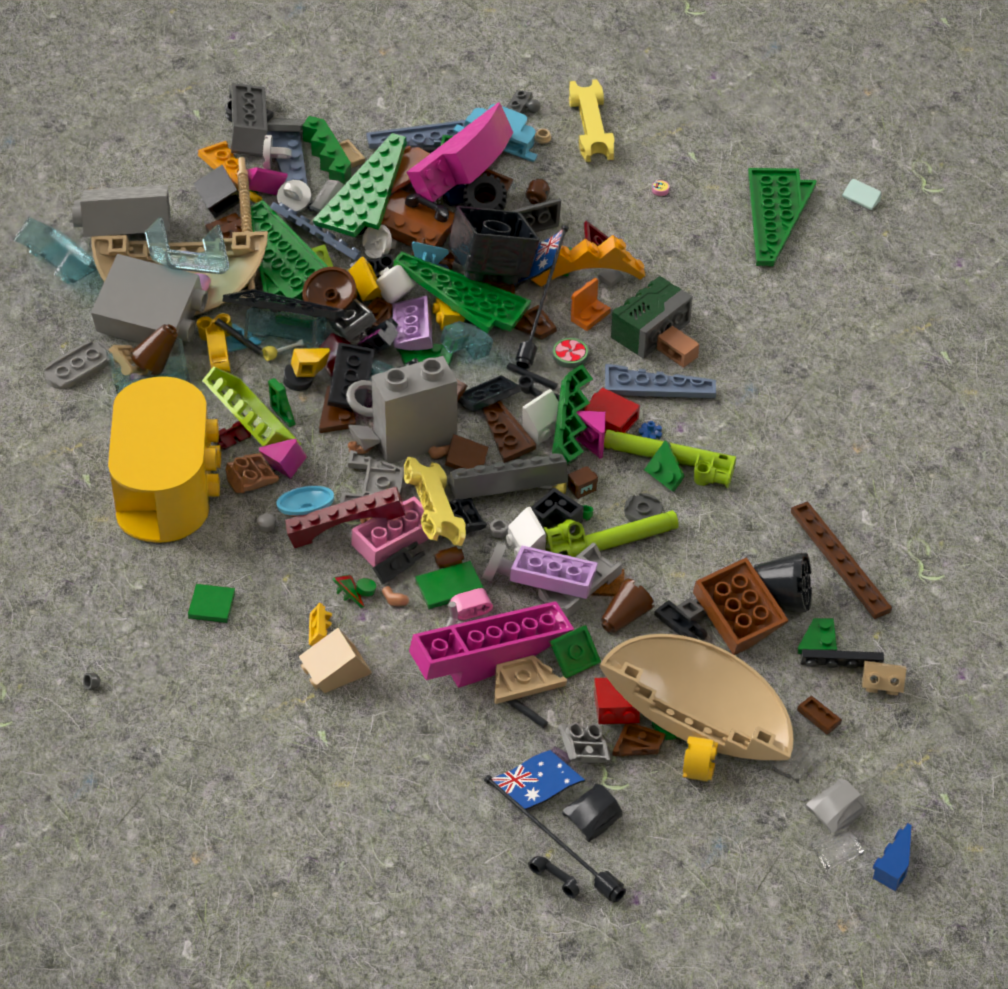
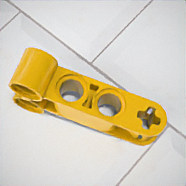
(216, 340)

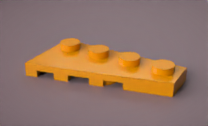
(219, 155)

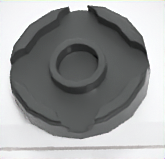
(642, 507)

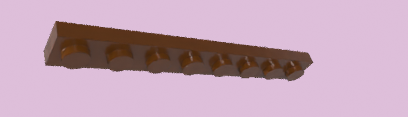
(841, 560)

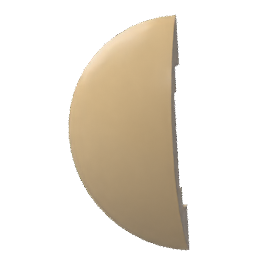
(243, 250)
(701, 694)

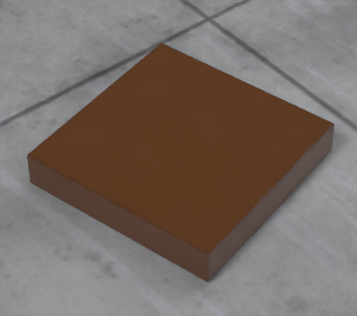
(465, 453)

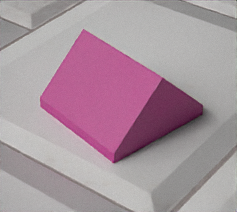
(265, 180)
(593, 435)
(284, 456)

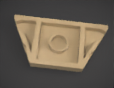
(524, 678)

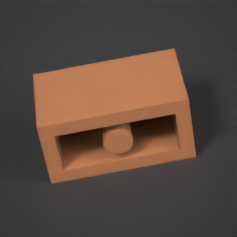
(678, 346)

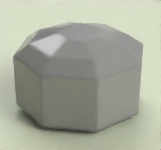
(266, 522)
(499, 528)

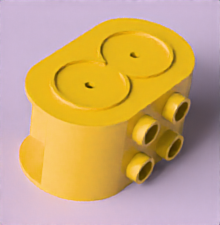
(162, 459)

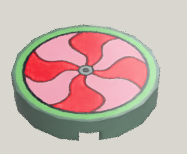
(570, 352)

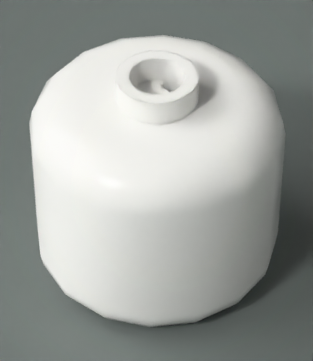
(394, 283)

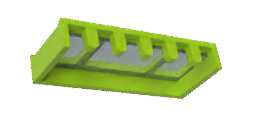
(247, 407)

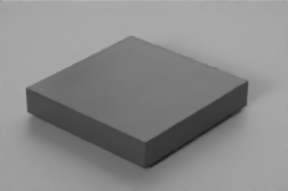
(286, 124)

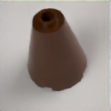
(155, 349)
(626, 606)

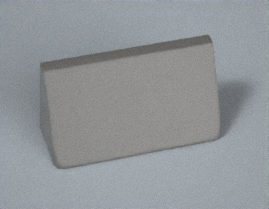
(364, 436)

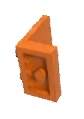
(585, 307)

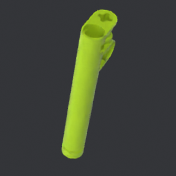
(708, 465)
(560, 539)

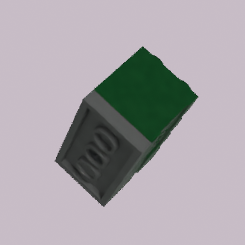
(649, 315)

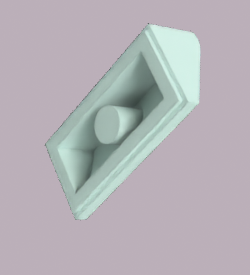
(862, 194)

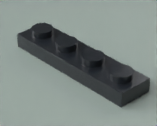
(833, 658)

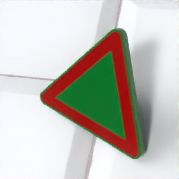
(348, 585)

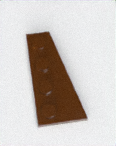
(507, 432)

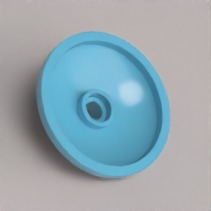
(305, 500)

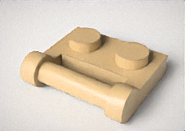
(123, 355)

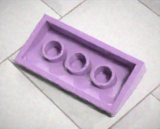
(413, 324)
(553, 571)

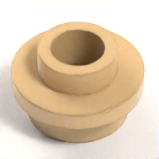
(543, 136)

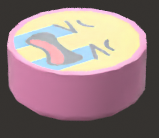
(660, 188)

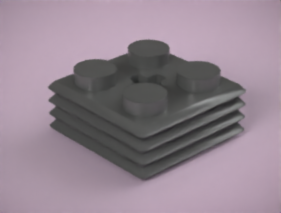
(355, 320)

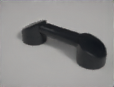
(441, 213)
(527, 387)
(540, 864)

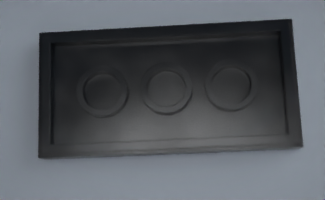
(351, 365)

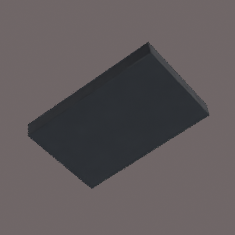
(488, 393)

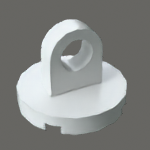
(273, 152)
(295, 195)
(378, 242)

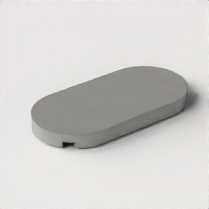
(76, 365)

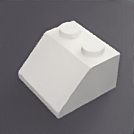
(540, 417)
(526, 531)

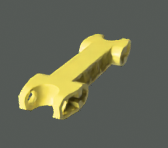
(594, 139)
(437, 514)

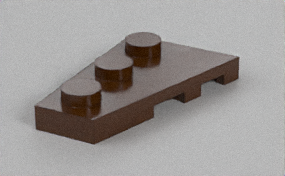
(335, 418)

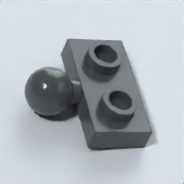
(523, 100)

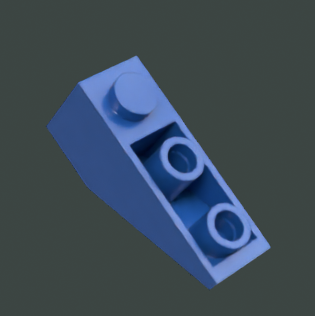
(893, 866)

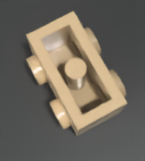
(884, 674)

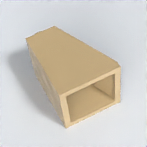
(333, 662)

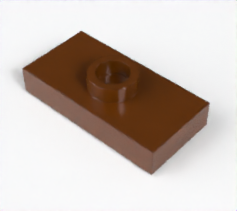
(819, 715)

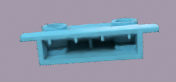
(522, 136)

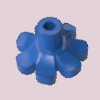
(650, 430)

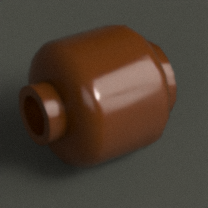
(537, 191)

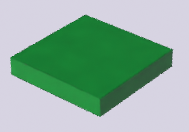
(211, 603)
(575, 651)

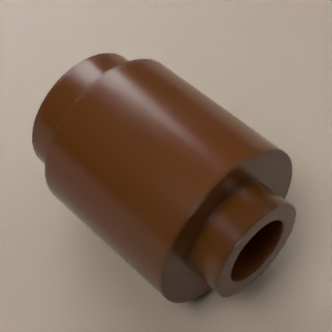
(449, 557)

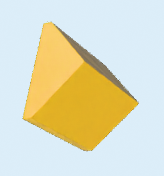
(365, 280)

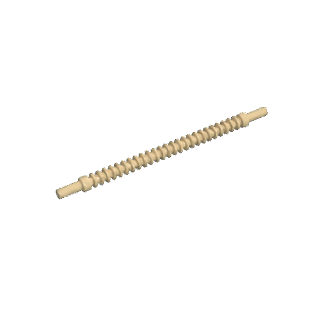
(245, 204)

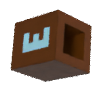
(582, 482)

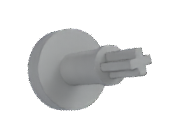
(497, 563)

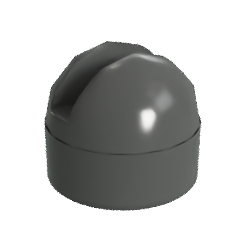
(91, 680)

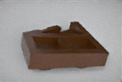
(381, 309)
(544, 327)
(638, 741)

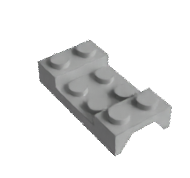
(605, 573)

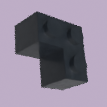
(557, 508)

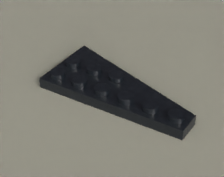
(280, 303)

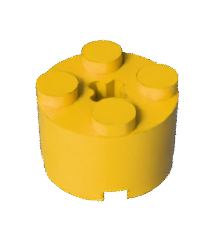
(699, 758)

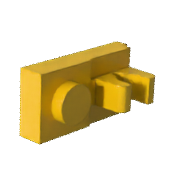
(318, 624)

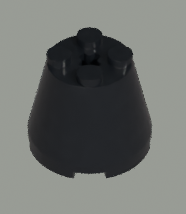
(788, 581)

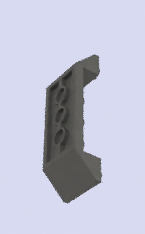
(248, 119)

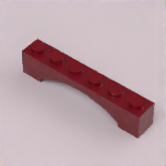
(381, 504)

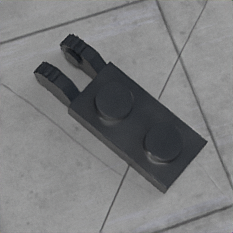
(396, 563)
(679, 623)

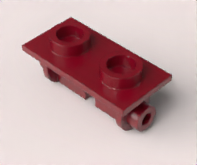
(226, 436)

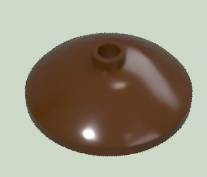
(328, 283)

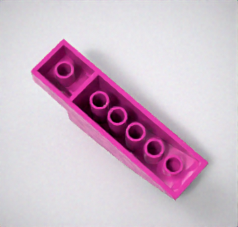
(463, 155)
(476, 647)

